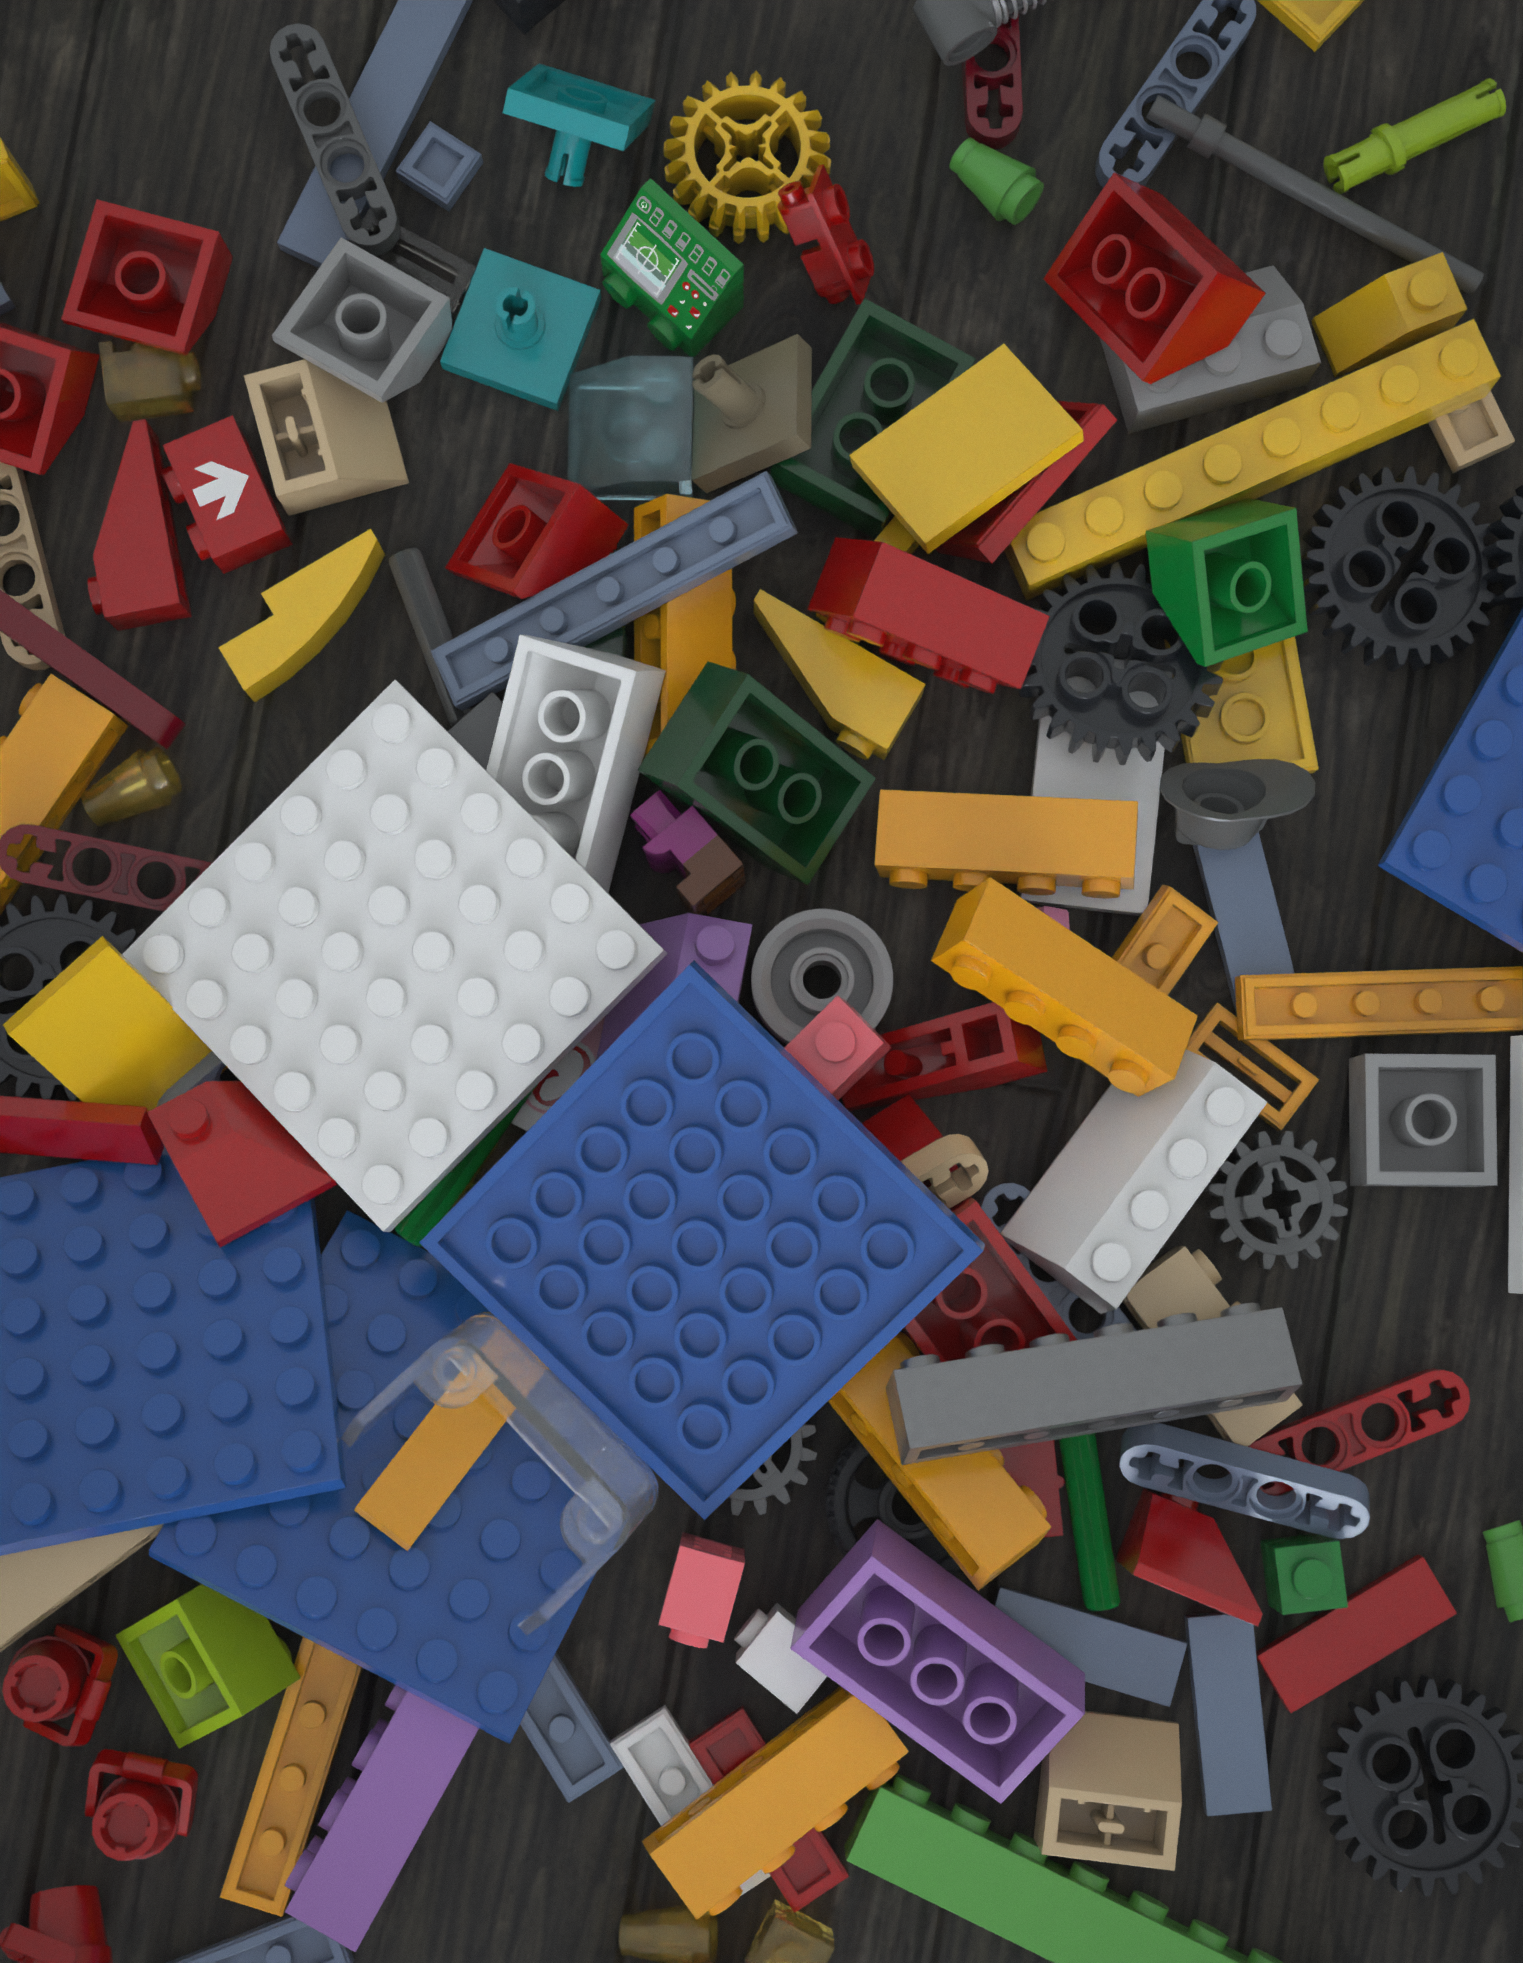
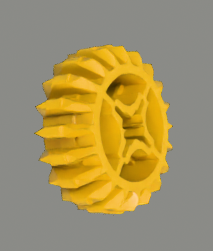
(716, 121)

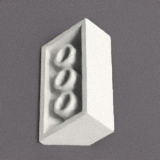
(574, 743)
(1131, 1179)

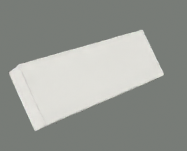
(665, 1769)

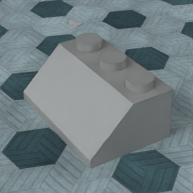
(1264, 358)

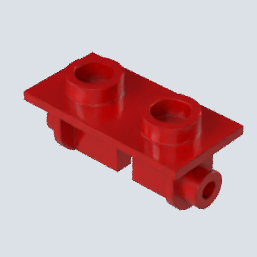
(822, 212)

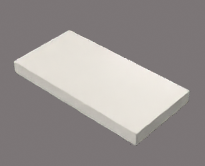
(1077, 776)

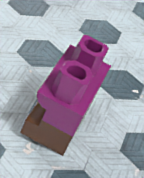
(691, 847)

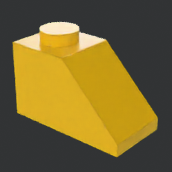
(1390, 315)

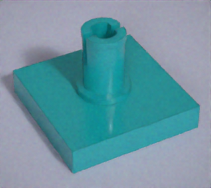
(580, 114)
(521, 329)

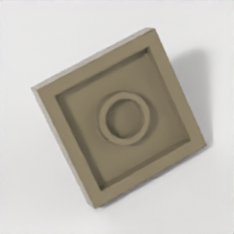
(750, 412)

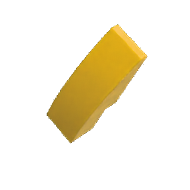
(305, 617)

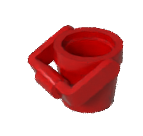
(57, 1677)
(140, 1807)
(63, 1928)

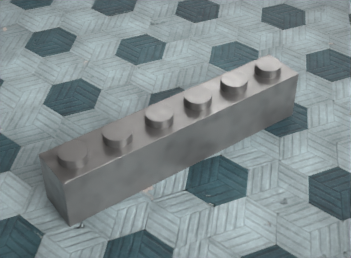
(1091, 1383)

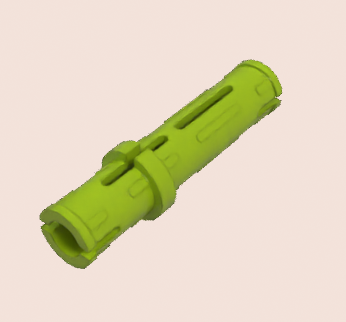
(1393, 145)

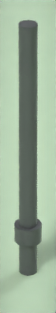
(1209, 137)

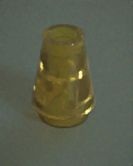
(133, 787)
(669, 1936)

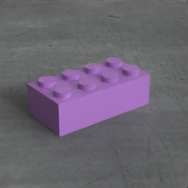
(939, 1662)
(377, 1818)

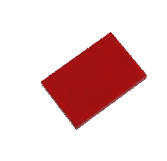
(996, 528)

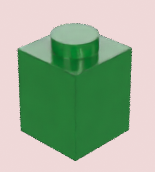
(1303, 1574)

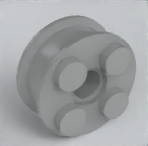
(812, 940)

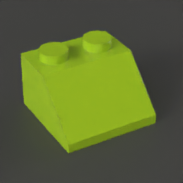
(206, 1661)

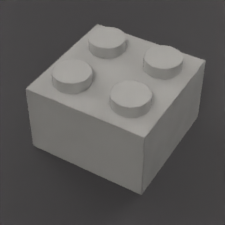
(1423, 1120)

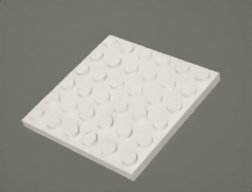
(393, 956)

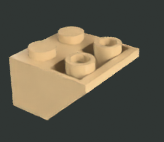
(322, 437)
(1112, 1792)

